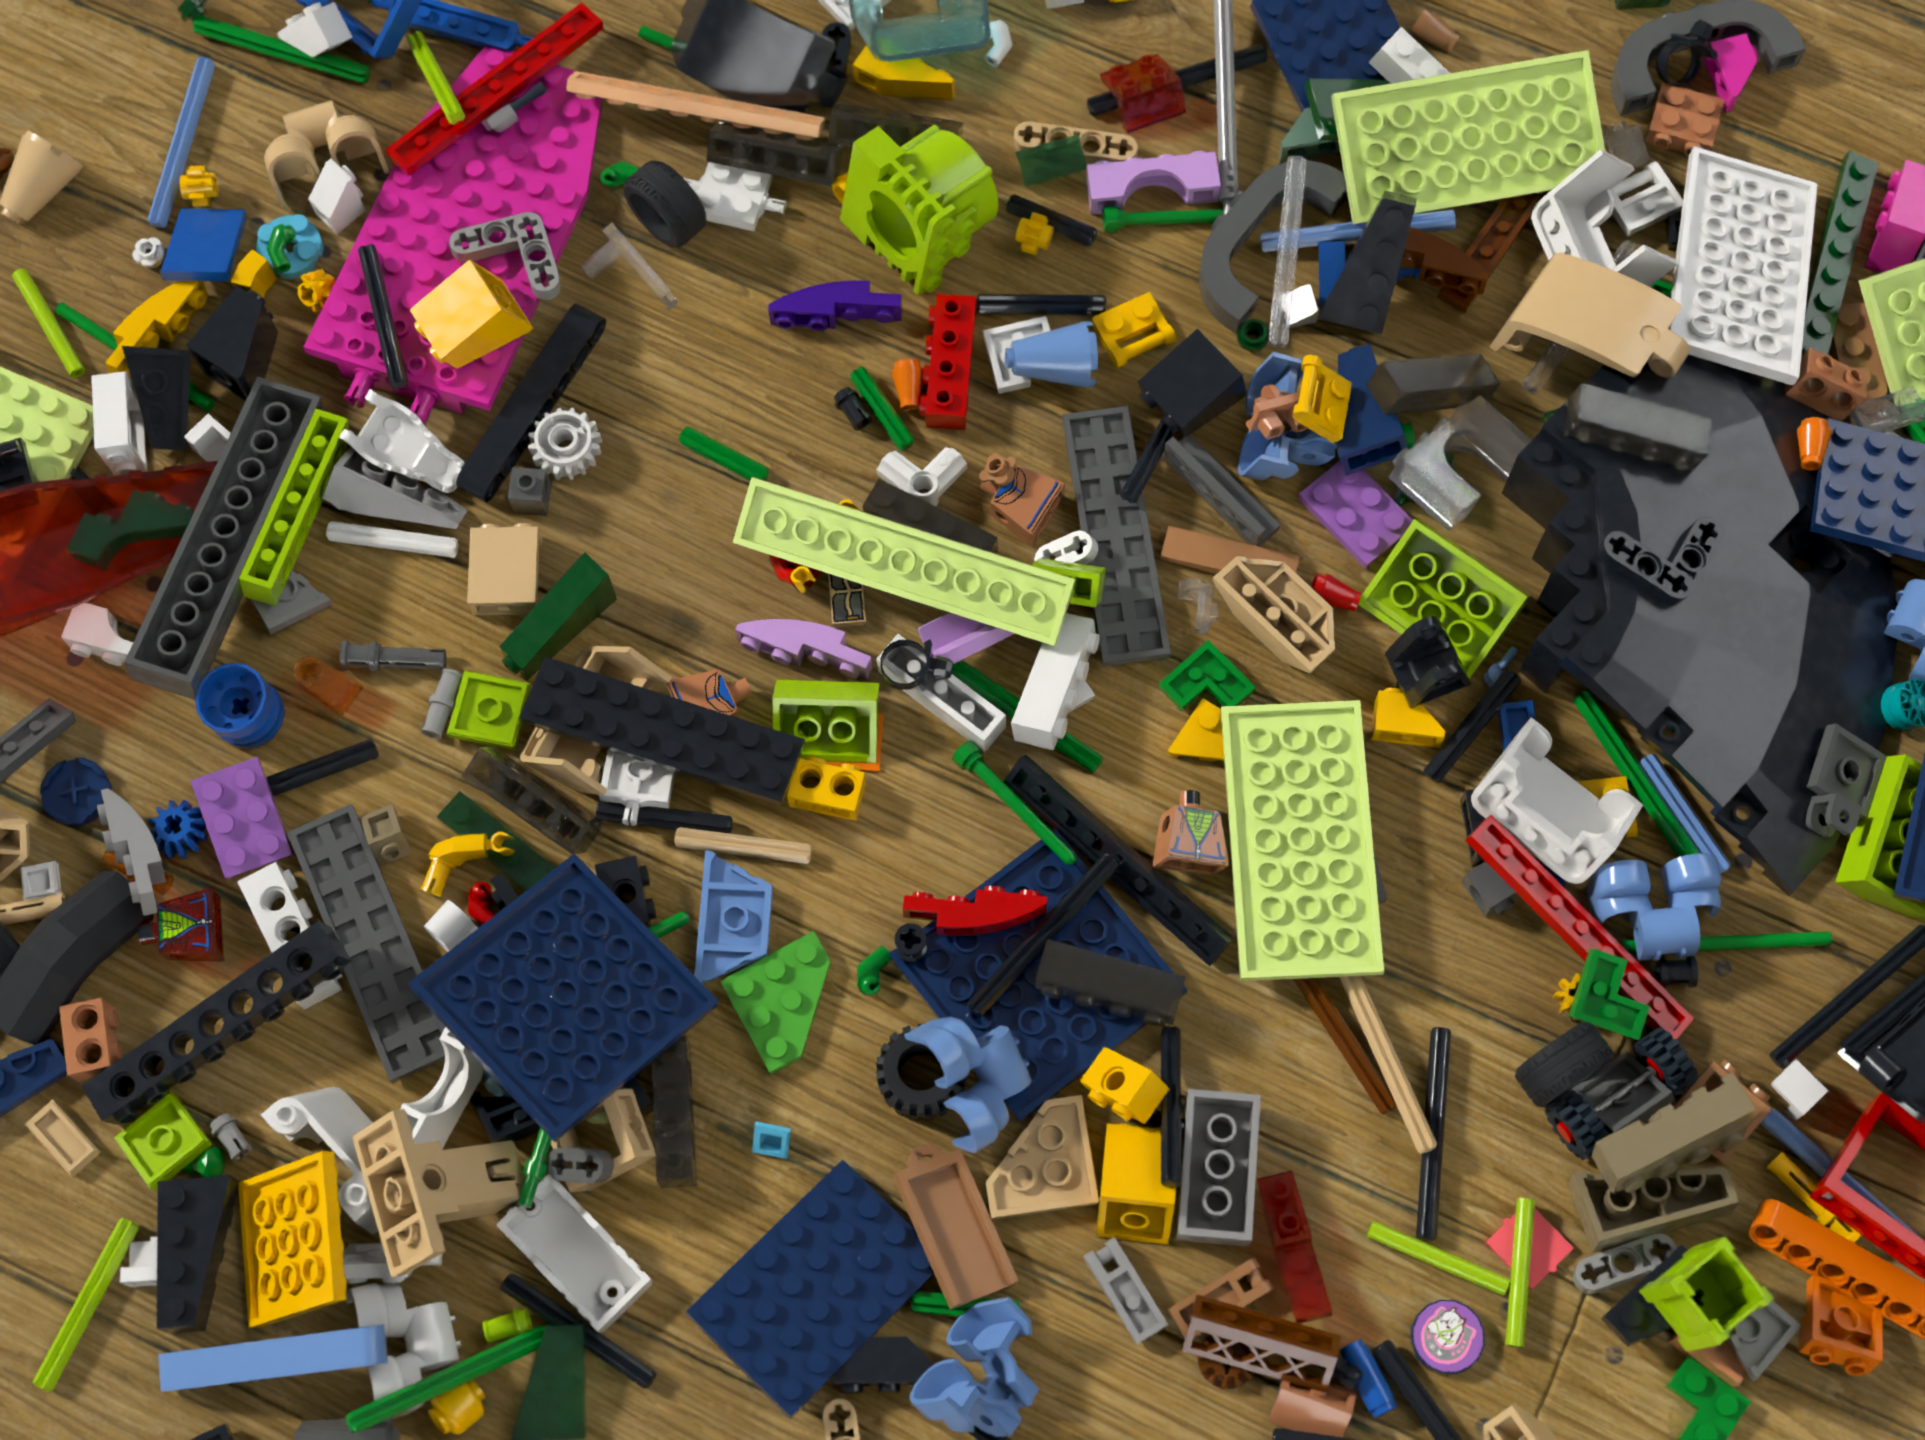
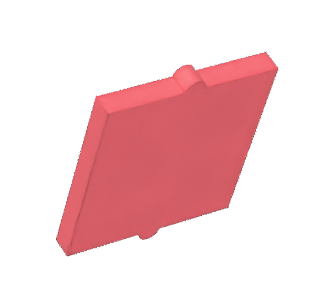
(1546, 1252)

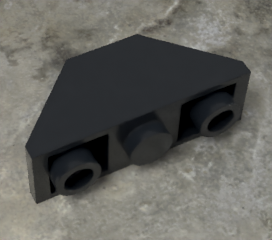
(882, 1363)

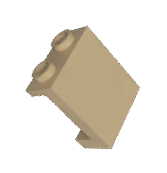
(503, 569)

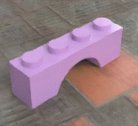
(1190, 176)

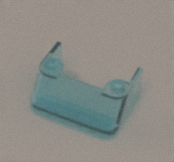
(954, 28)

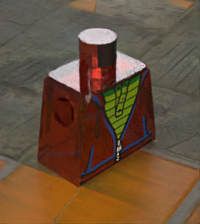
(187, 928)

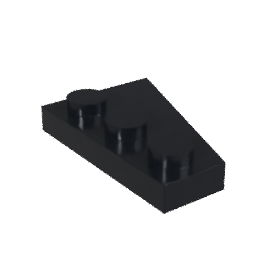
(162, 392)
(1634, 1317)

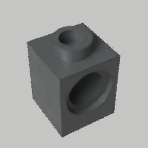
(529, 491)
(1489, 890)

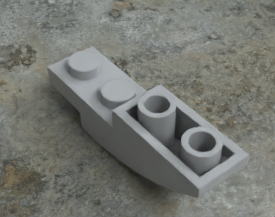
(132, 846)

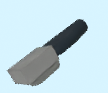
(506, 115)

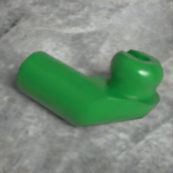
(617, 174)
(276, 245)
(868, 971)

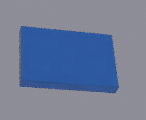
(203, 245)

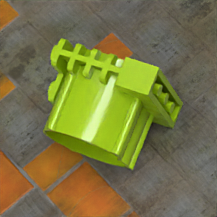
(917, 201)

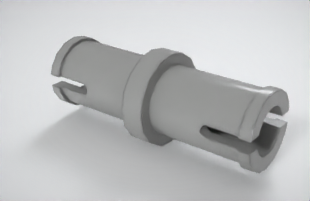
(441, 703)

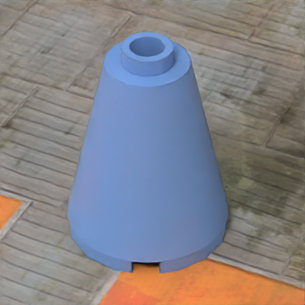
(1056, 355)

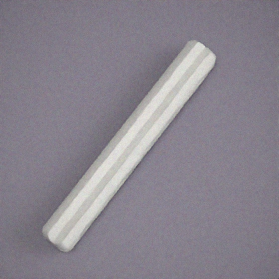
(392, 539)

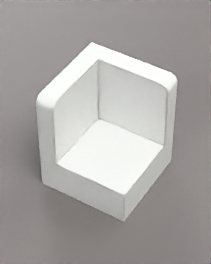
(208, 438)
(1798, 1089)
(142, 1264)

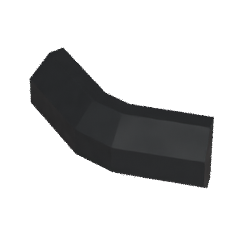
(65, 953)

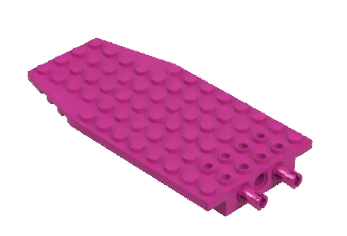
(479, 178)

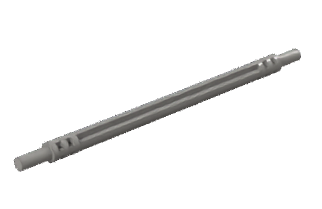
(1225, 102)

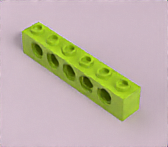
(294, 509)

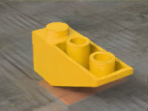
(902, 78)

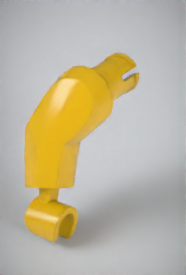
(455, 852)

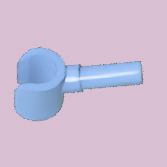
(1497, 669)

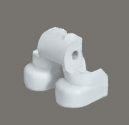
(425, 1330)

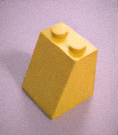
(469, 316)
(1131, 1191)

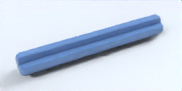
(1683, 810)

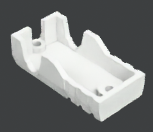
(575, 1254)

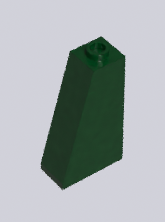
(558, 617)

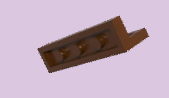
(1264, 1337)

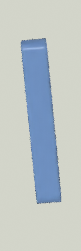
(273, 1358)

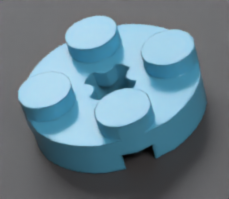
(305, 252)

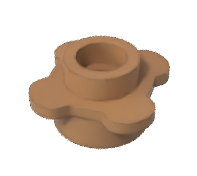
(998, 470)

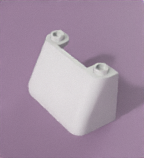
(1551, 810)
(335, 1118)

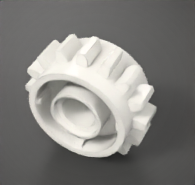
(570, 459)

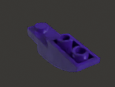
(823, 303)

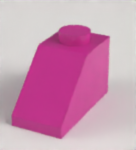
(1731, 68)

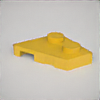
(1200, 735)

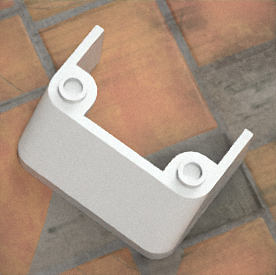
(1573, 211)

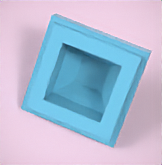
(771, 1140)

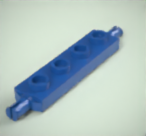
(463, 25)

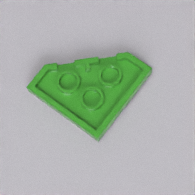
(780, 999)

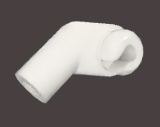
(1002, 42)

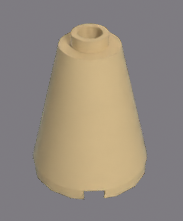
(35, 177)

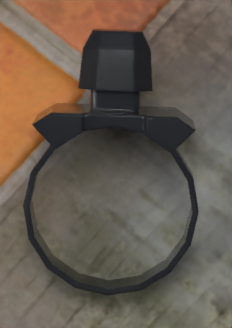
(1699, 35)
(939, 667)

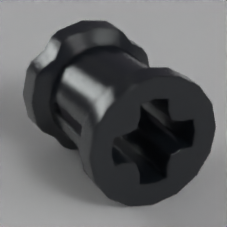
(903, 935)
(1677, 972)

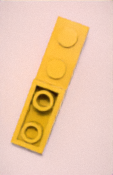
(158, 317)

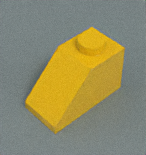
(1401, 724)

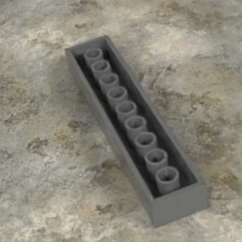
(202, 580)

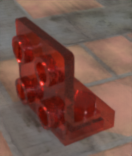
(1145, 92)

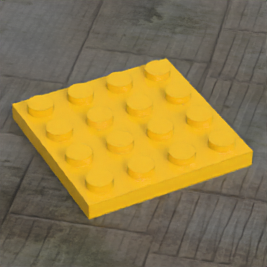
(292, 1240)

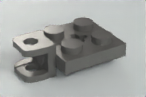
(1838, 795)

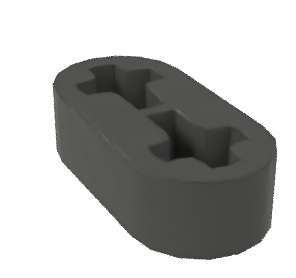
(580, 1172)

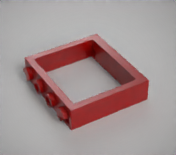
(1856, 1209)

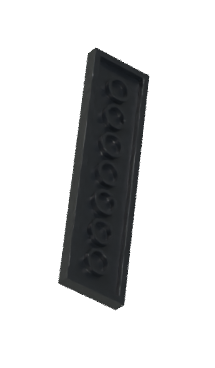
(663, 731)

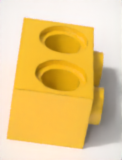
(823, 797)

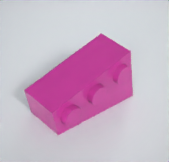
(1902, 222)

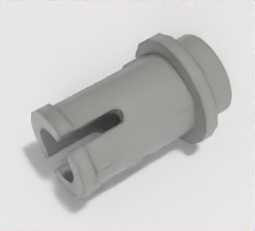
(227, 1132)

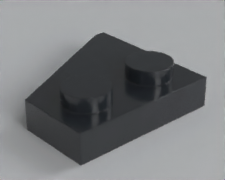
(503, 1118)

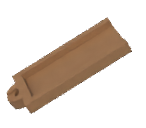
(954, 1226)

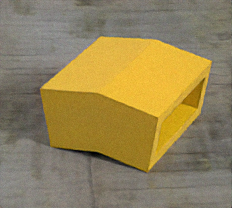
(254, 274)

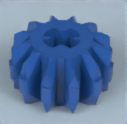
(190, 822)

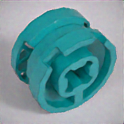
(1904, 705)

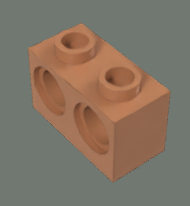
(1828, 385)
(81, 1042)

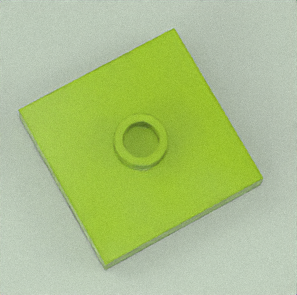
(488, 710)
(163, 1141)

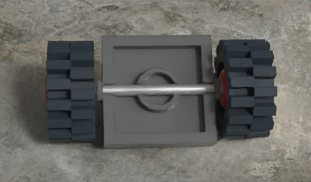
(1622, 1092)

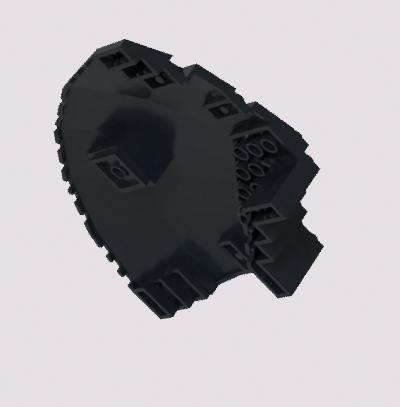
(1757, 647)

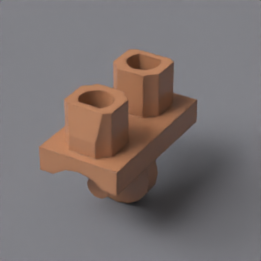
(1272, 411)

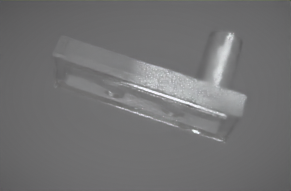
(620, 246)

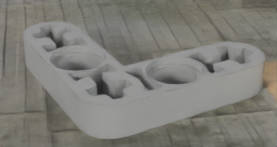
(515, 239)
(1637, 1250)

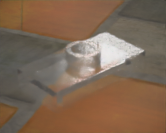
(1890, 411)

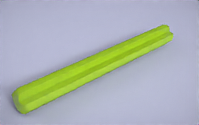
(435, 77)
(85, 1304)

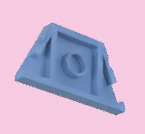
(731, 919)

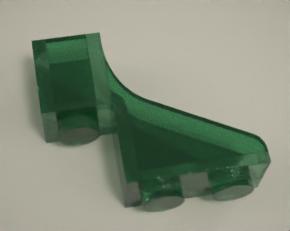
(143, 519)

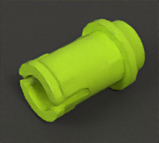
(507, 1325)

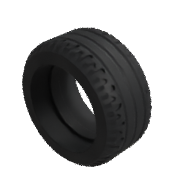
(665, 203)
(1563, 1063)

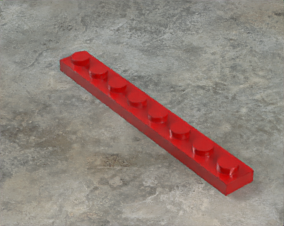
(496, 88)
(1573, 921)

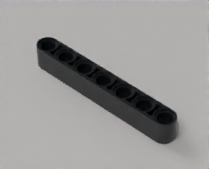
(529, 402)

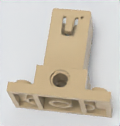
(423, 1186)

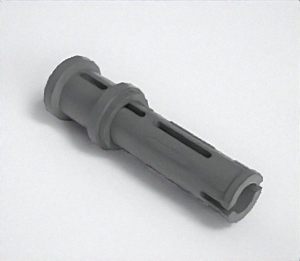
(378, 657)

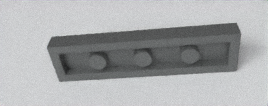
(1220, 490)

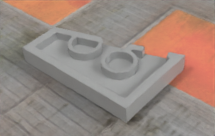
(295, 604)

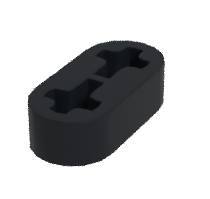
(842, 51)

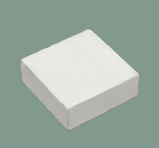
(40, 880)

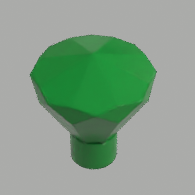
(208, 1164)

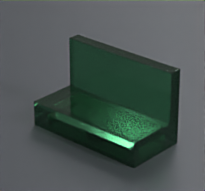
(1051, 160)

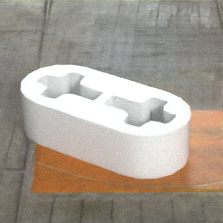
(1066, 547)

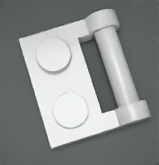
(1648, 205)

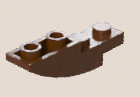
(1442, 263)

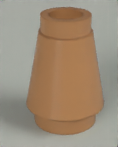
(1435, 31)

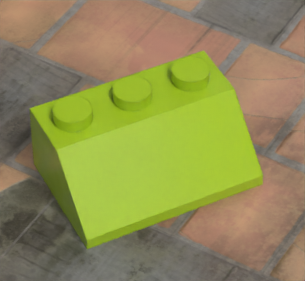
(831, 716)

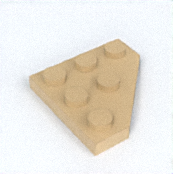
(1046, 1165)

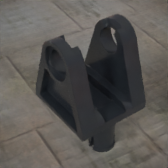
(1426, 662)

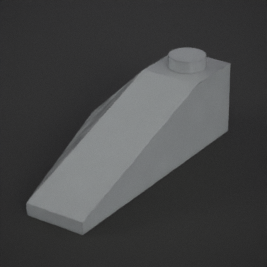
(376, 492)

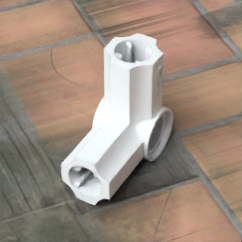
(935, 476)

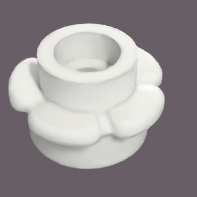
(153, 258)

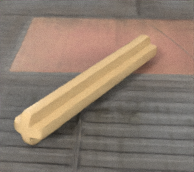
(743, 845)

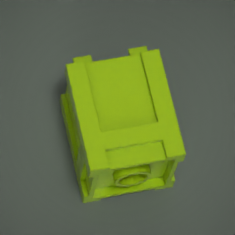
(1725, 1292)

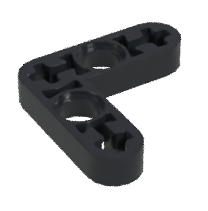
(1673, 570)

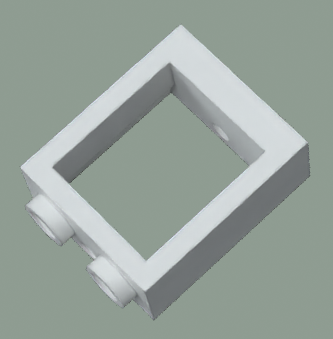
(118, 423)

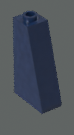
(1368, 433)

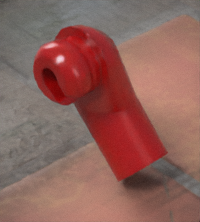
(480, 902)

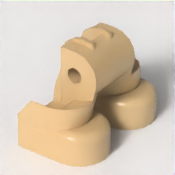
(314, 128)

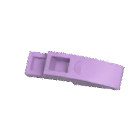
(793, 639)

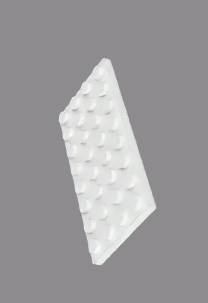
(1743, 265)

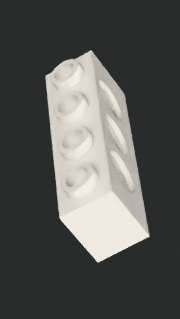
(260, 892)

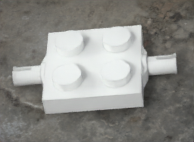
(735, 195)
(635, 785)
(369, 1261)

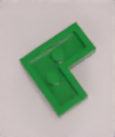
(1207, 671)
(1598, 1000)
(1715, 1402)

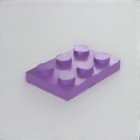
(1356, 513)
(242, 817)

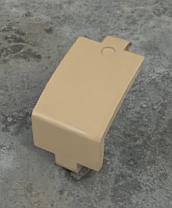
(1598, 317)

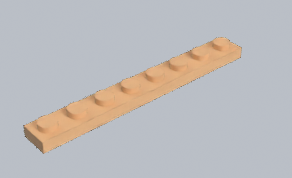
(685, 103)

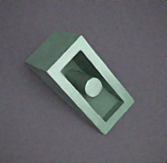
(1304, 141)

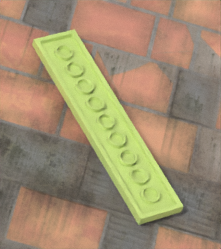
(904, 561)

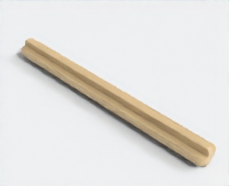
(1389, 1063)

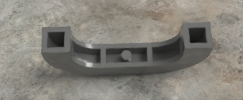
(1766, 29)
(1220, 290)

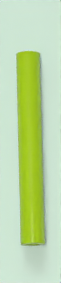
(48, 323)
(1438, 1258)
(1520, 1273)

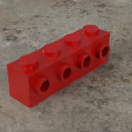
(950, 361)

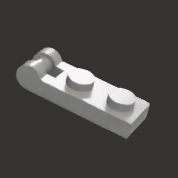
(1126, 1292)

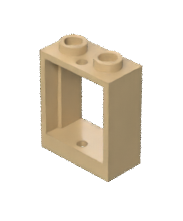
(628, 1131)

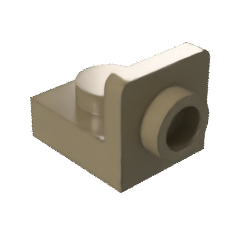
(385, 835)

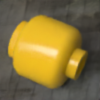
(457, 1408)

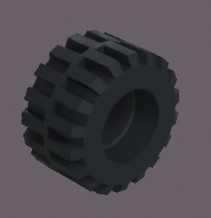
(897, 1094)

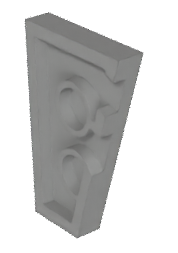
(1761, 1338)

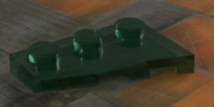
(556, 1388)

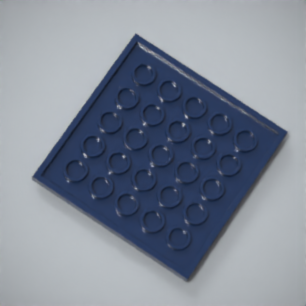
(563, 996)
(1053, 1033)

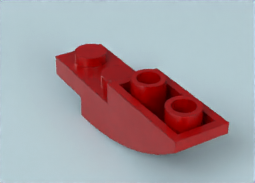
(991, 912)

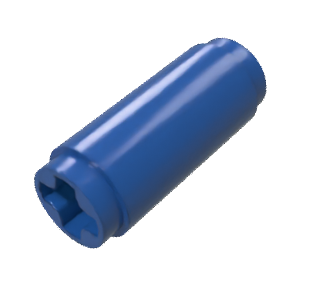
(1373, 1386)

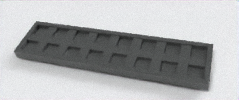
(1131, 606)
(369, 926)

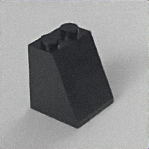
(236, 342)
(1192, 385)

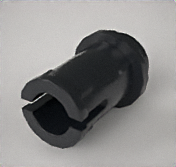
(848, 402)

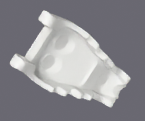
(402, 444)

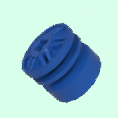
(230, 691)

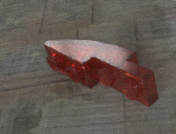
(1293, 1247)

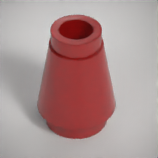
(1336, 592)

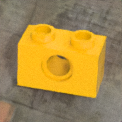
(1123, 1086)

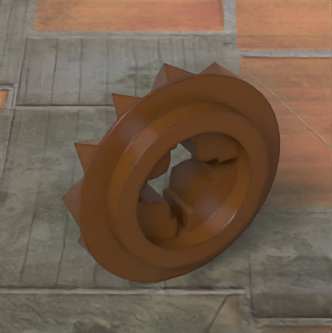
(1215, 1372)

